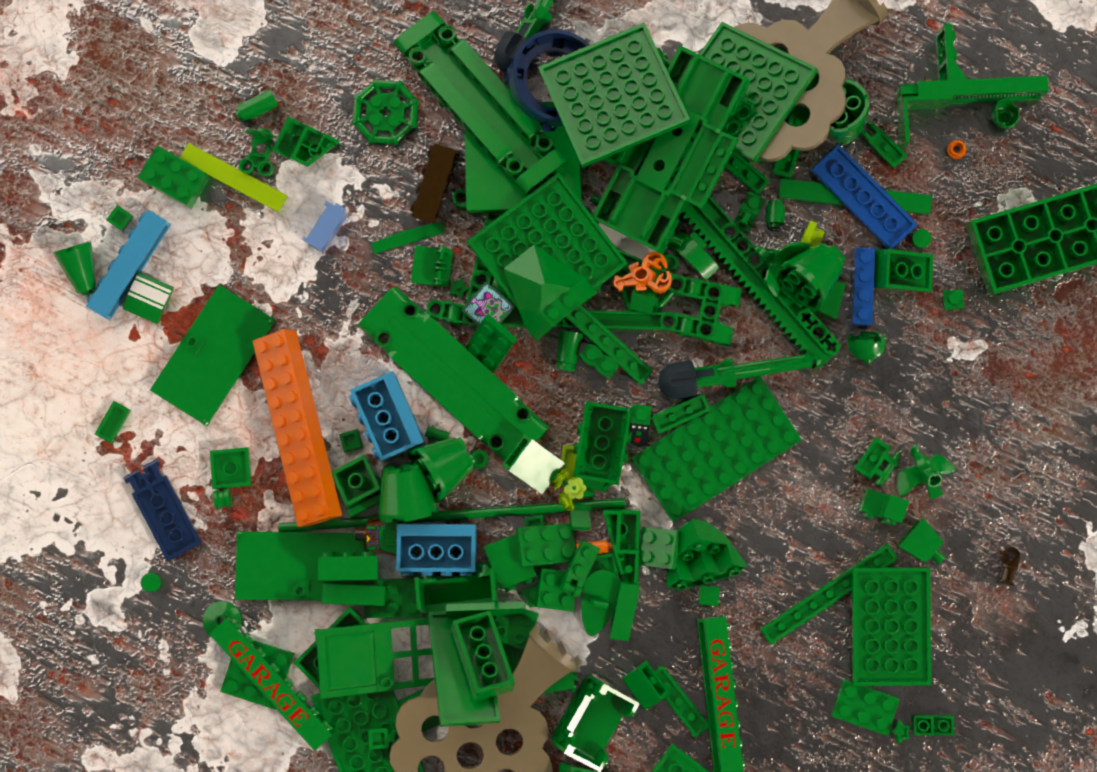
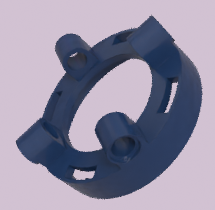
(554, 44)

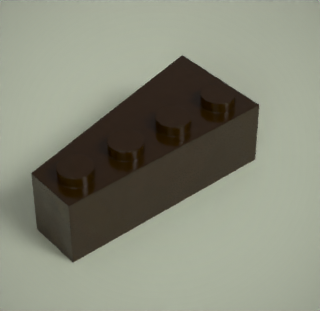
(434, 182)

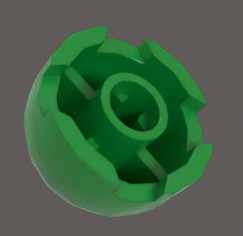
(867, 345)

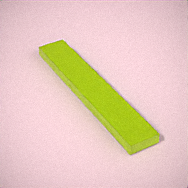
(234, 178)

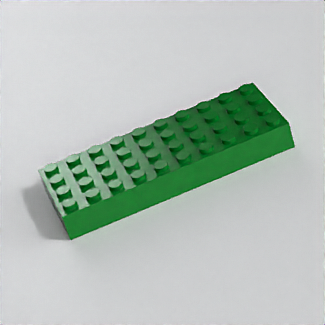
(1036, 240)

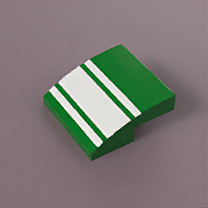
(148, 297)

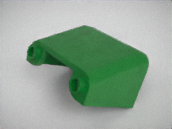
(592, 721)

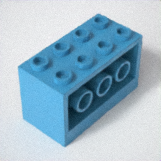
(400, 420)
(428, 538)

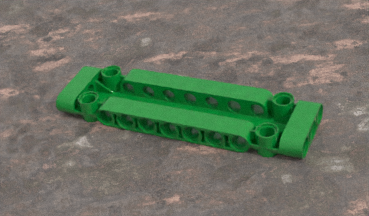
(480, 102)
(450, 373)

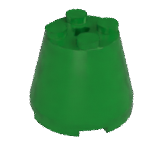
(852, 120)
(810, 276)
(443, 464)
(405, 494)

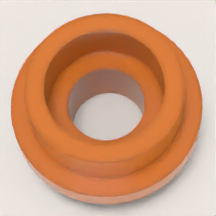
(960, 145)

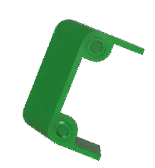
(436, 594)

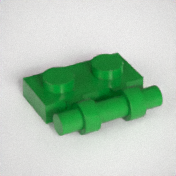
(872, 459)

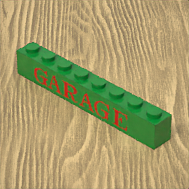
(272, 683)
(720, 694)

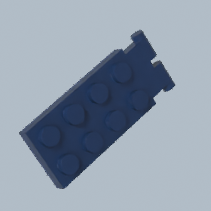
(163, 511)

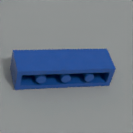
(862, 287)

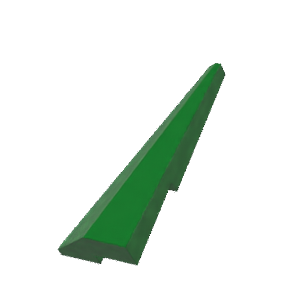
(624, 532)

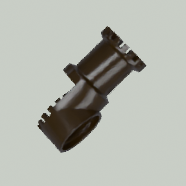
(1008, 567)

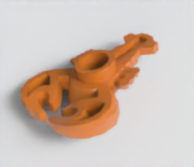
(645, 276)

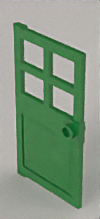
(361, 658)

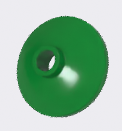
(217, 610)

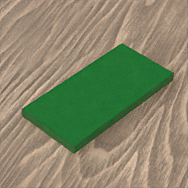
(453, 690)

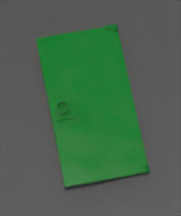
(212, 355)
(287, 563)

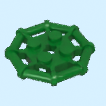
(382, 101)

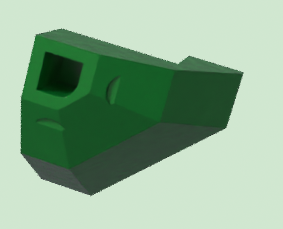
(703, 557)

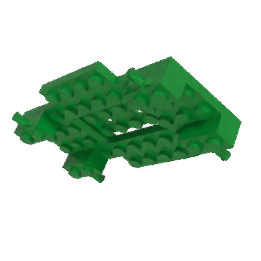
(640, 203)

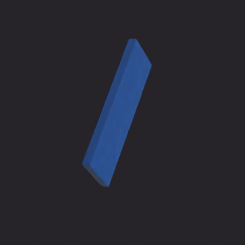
(864, 197)

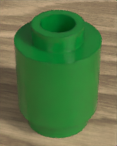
(775, 214)

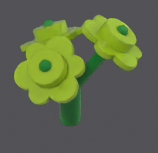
(574, 488)

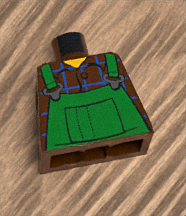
(379, 536)

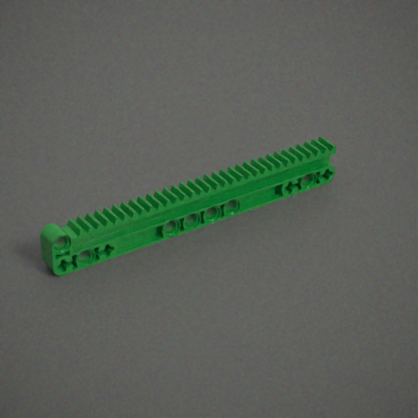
(711, 225)

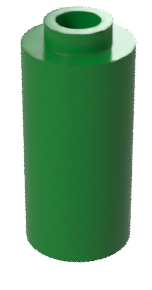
(256, 106)

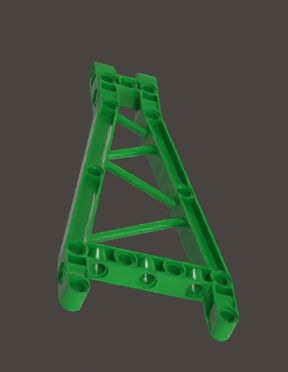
(618, 320)

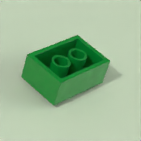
(173, 177)
(348, 566)

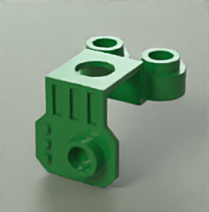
(255, 159)

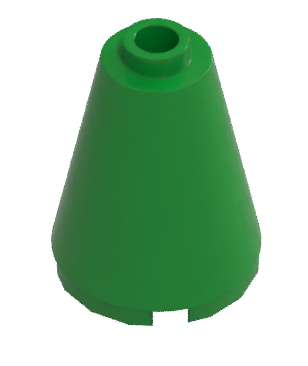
(78, 266)

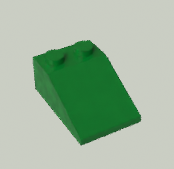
(903, 271)

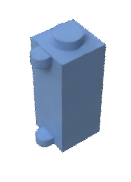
(326, 227)

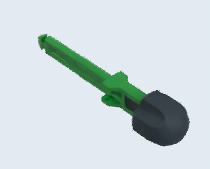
(534, 18)
(682, 380)

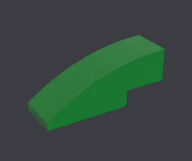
(354, 594)

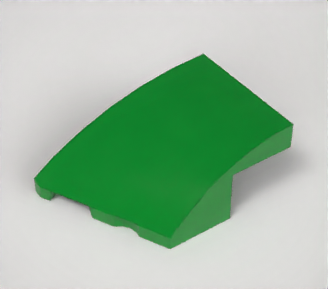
(302, 142)

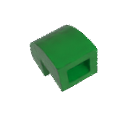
(695, 256)

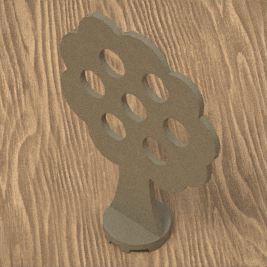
(813, 46)
(538, 668)

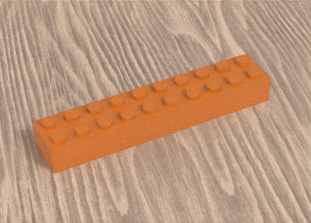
(297, 428)

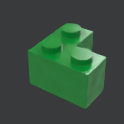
(885, 507)

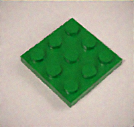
(240, 686)

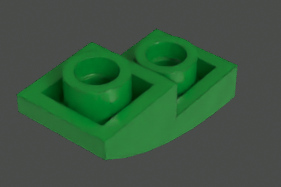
(934, 725)

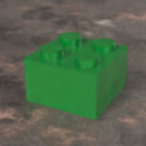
(357, 481)

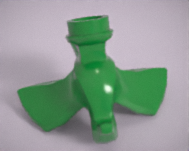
(776, 258)
(924, 471)

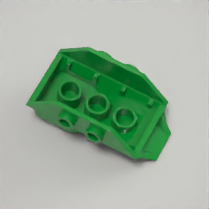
(602, 445)

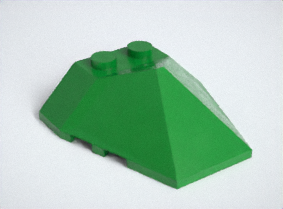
(545, 290)

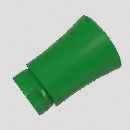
(568, 350)

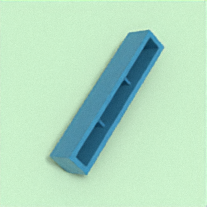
(130, 261)

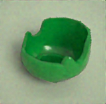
(1005, 113)

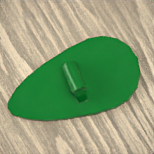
(598, 600)

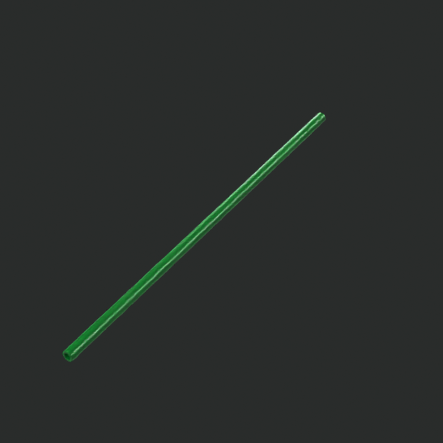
(464, 514)

